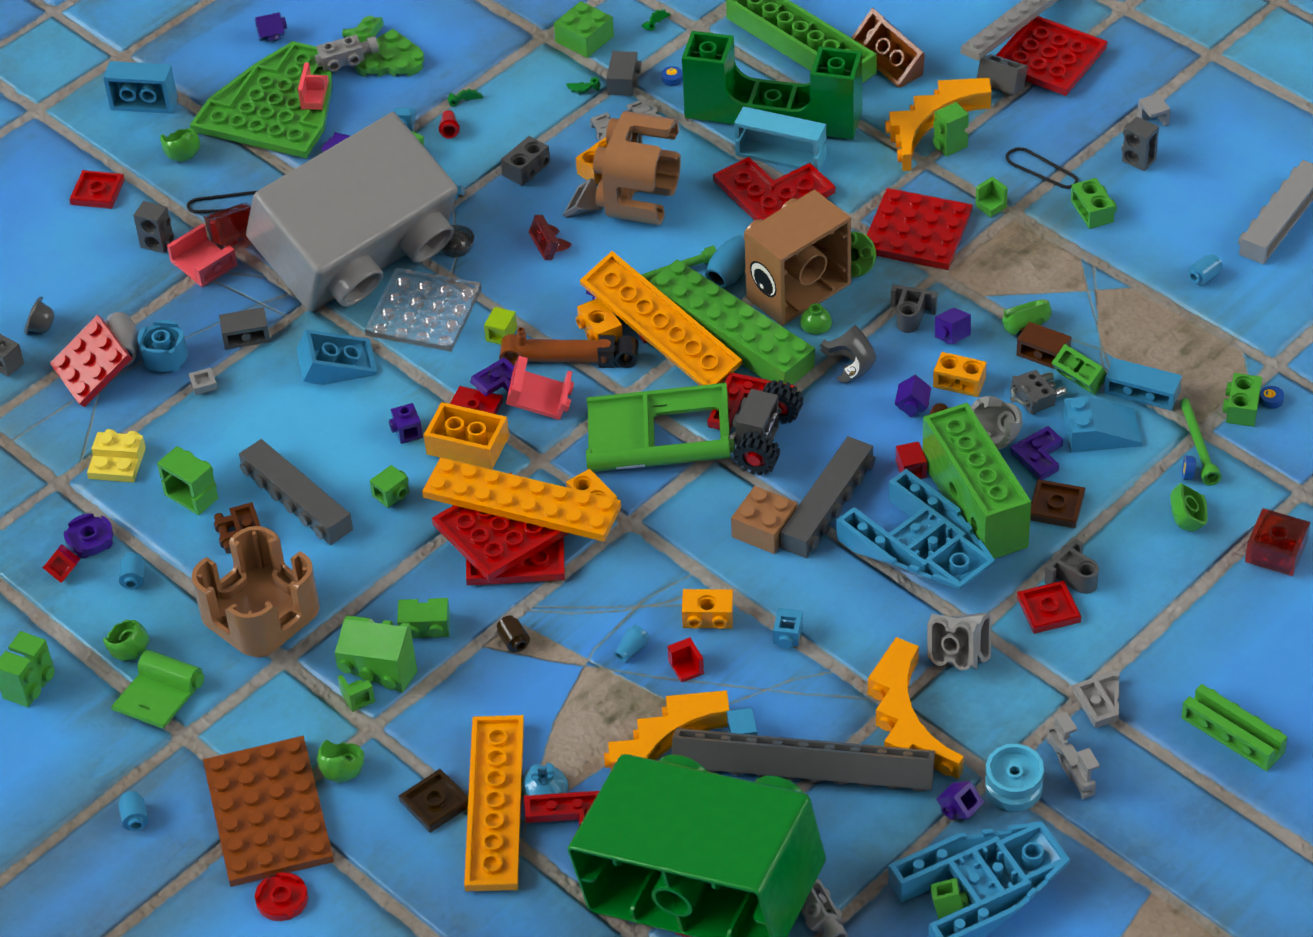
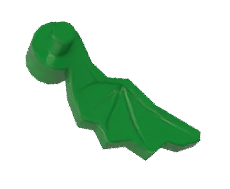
(658, 16)
(584, 87)
(463, 95)

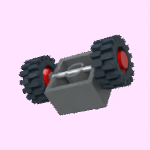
(759, 423)

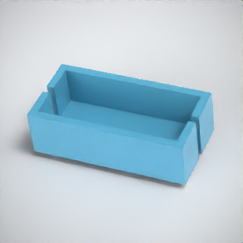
(779, 139)

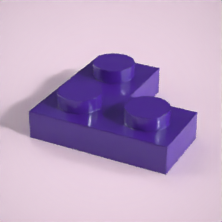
(493, 377)
(1035, 450)

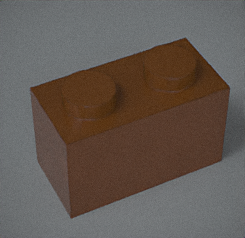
(1041, 344)

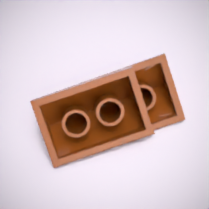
(896, 54)

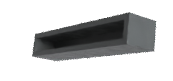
(295, 492)
(827, 497)

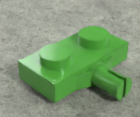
(367, 28)

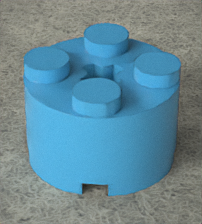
(162, 346)

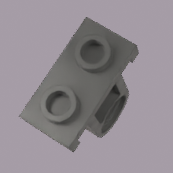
(911, 306)
(1074, 568)

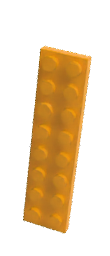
(660, 321)
(522, 499)
(494, 803)

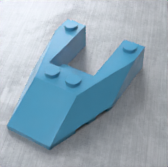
(929, 544)
(992, 867)

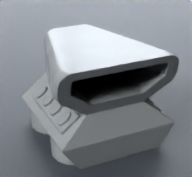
(959, 640)

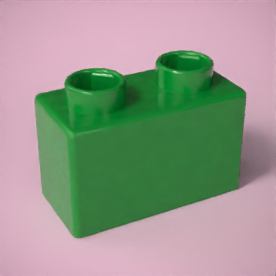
(697, 849)

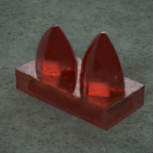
(545, 239)

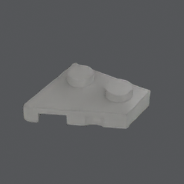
(1100, 698)

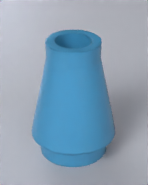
(632, 642)

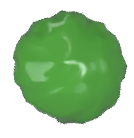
(181, 144)
(127, 640)
(340, 761)

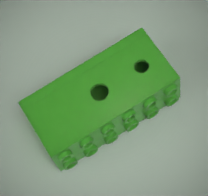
(976, 479)

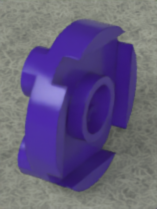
(85, 546)

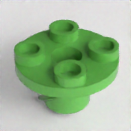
(862, 254)

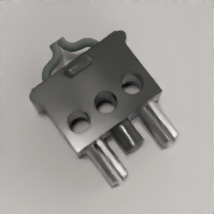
(1034, 391)

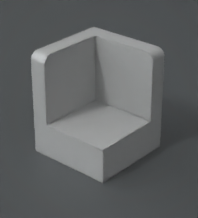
(1153, 107)

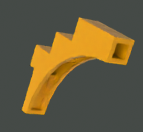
(910, 126)
(684, 711)
(895, 713)

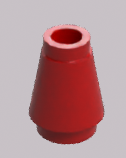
(449, 125)

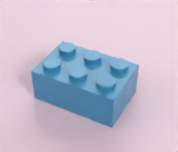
(140, 87)

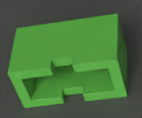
(950, 129)
(425, 618)

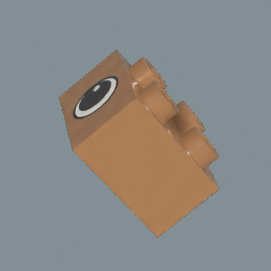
(797, 256)

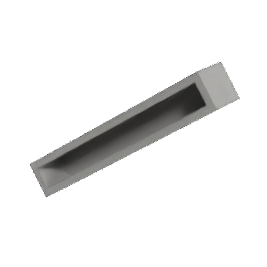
(1279, 215)

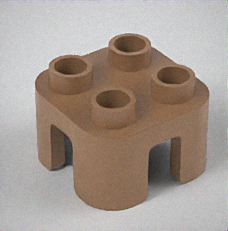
(636, 167)
(261, 597)

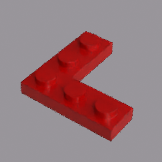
(738, 388)
(558, 806)

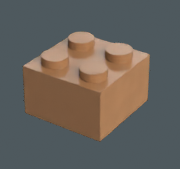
(762, 519)

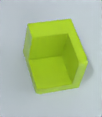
(499, 324)

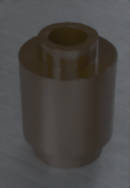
(512, 634)

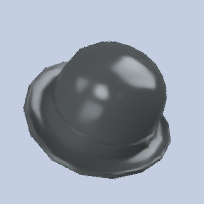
(40, 318)

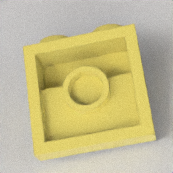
(116, 456)

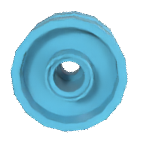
(1014, 777)

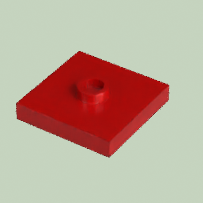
(476, 400)

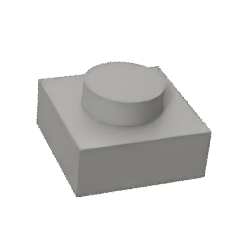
(203, 381)

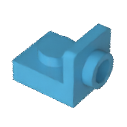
(407, 115)

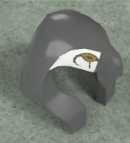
(855, 347)

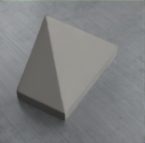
(583, 200)

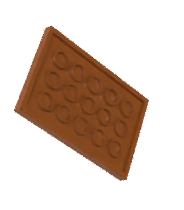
(267, 811)

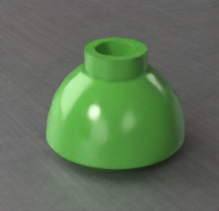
(816, 319)

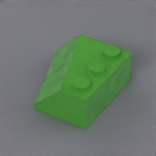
(377, 652)

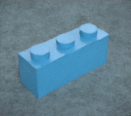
(1142, 384)

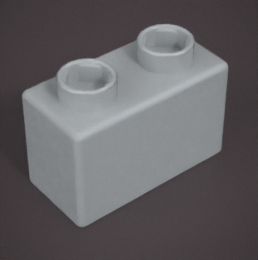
(353, 214)

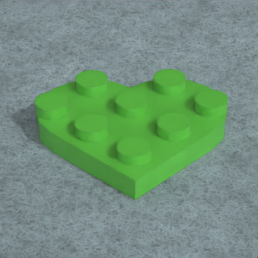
(395, 57)

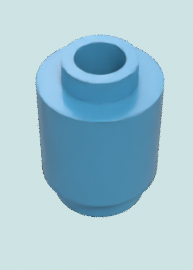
(1205, 269)
(132, 571)
(133, 811)

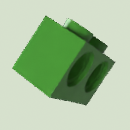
(1093, 203)
(1079, 369)
(1243, 399)

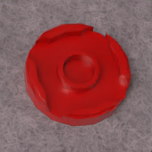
(281, 896)

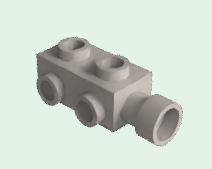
(343, 51)
(819, 910)

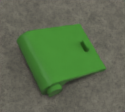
(159, 689)

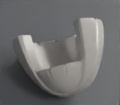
(999, 419)

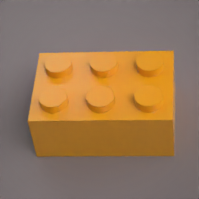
(466, 435)

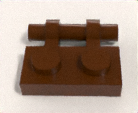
(240, 518)

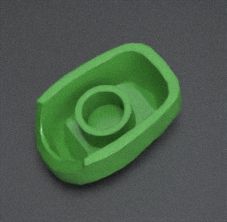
(1018, 317)
(1188, 508)

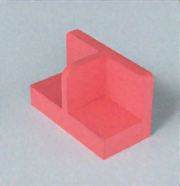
(312, 89)

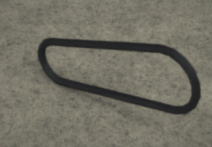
(1036, 174)
(215, 197)

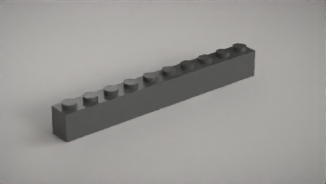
(807, 759)

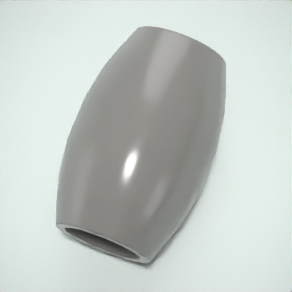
(125, 331)

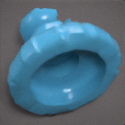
(544, 780)

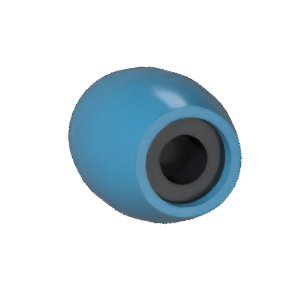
(727, 263)

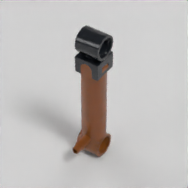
(603, 351)

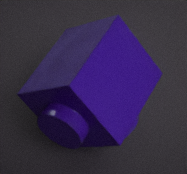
(270, 26)
(952, 325)
(913, 396)
(406, 423)
(959, 800)

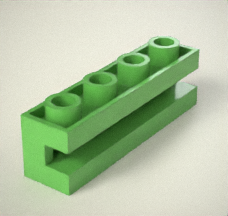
(1234, 727)

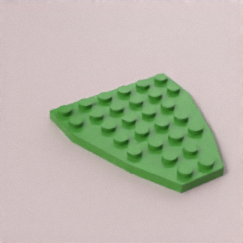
(264, 105)

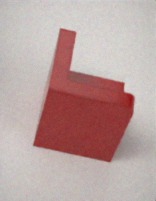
(911, 457)
(61, 563)
(685, 659)

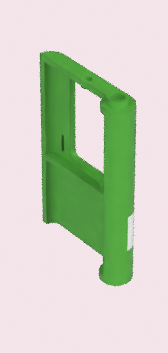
(624, 427)

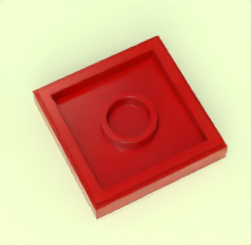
(97, 189)
(1048, 607)

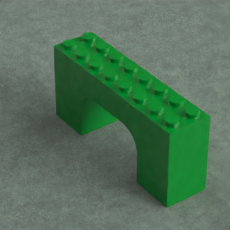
(719, 90)

